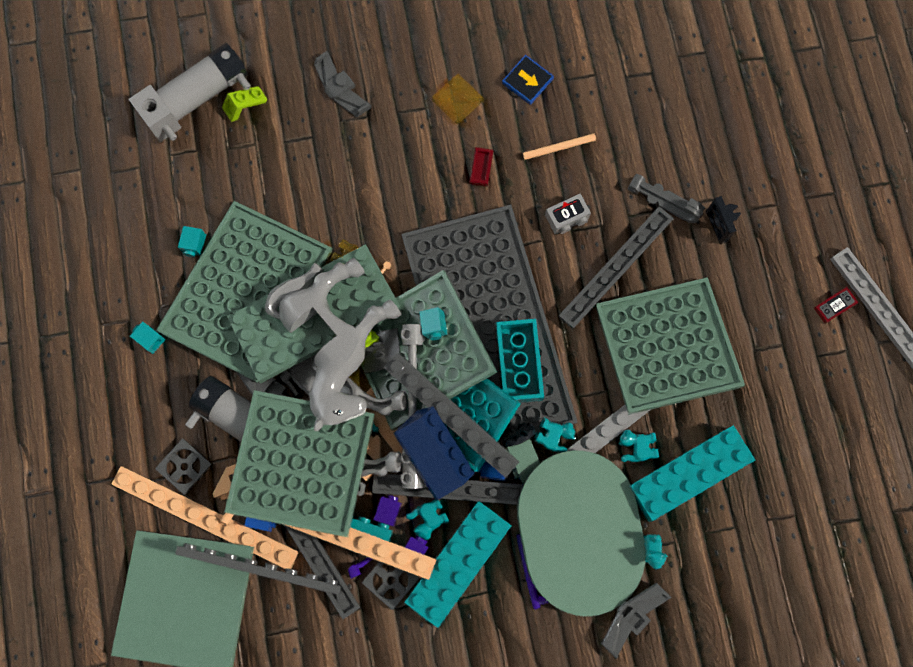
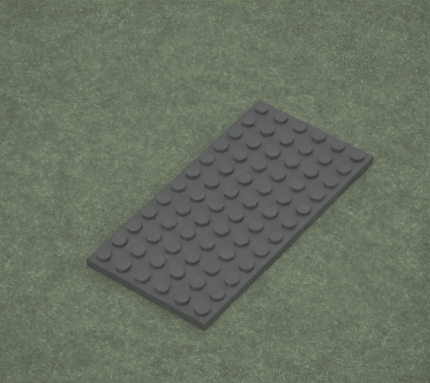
(494, 284)

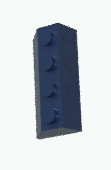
(433, 452)

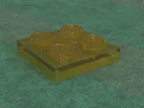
(457, 99)

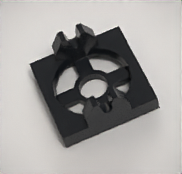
(722, 221)

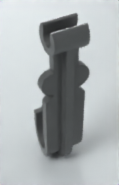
(686, 210)

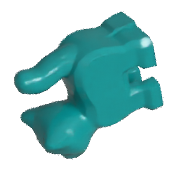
(552, 435)
(640, 444)
(430, 517)
(653, 551)

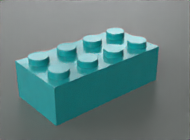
(520, 360)

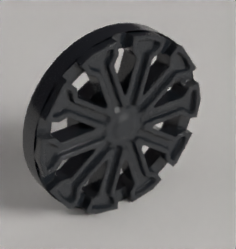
(517, 434)

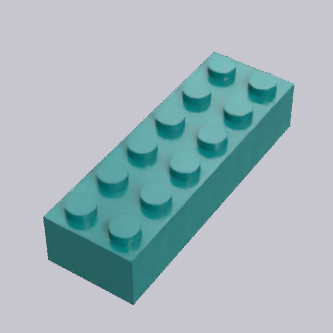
(691, 473)
(458, 564)

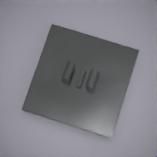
(381, 352)

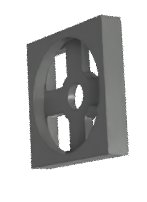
(204, 466)
(391, 603)

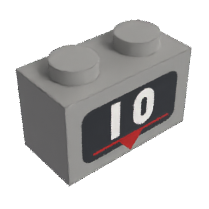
(568, 214)

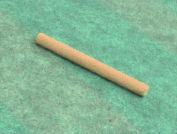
(559, 146)

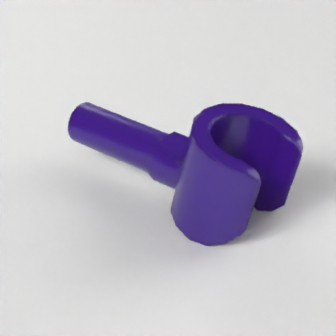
(354, 570)

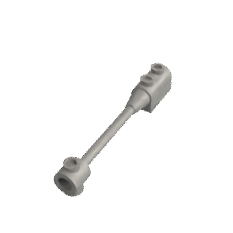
(411, 337)

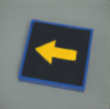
(528, 79)

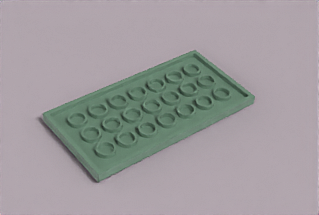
(274, 349)

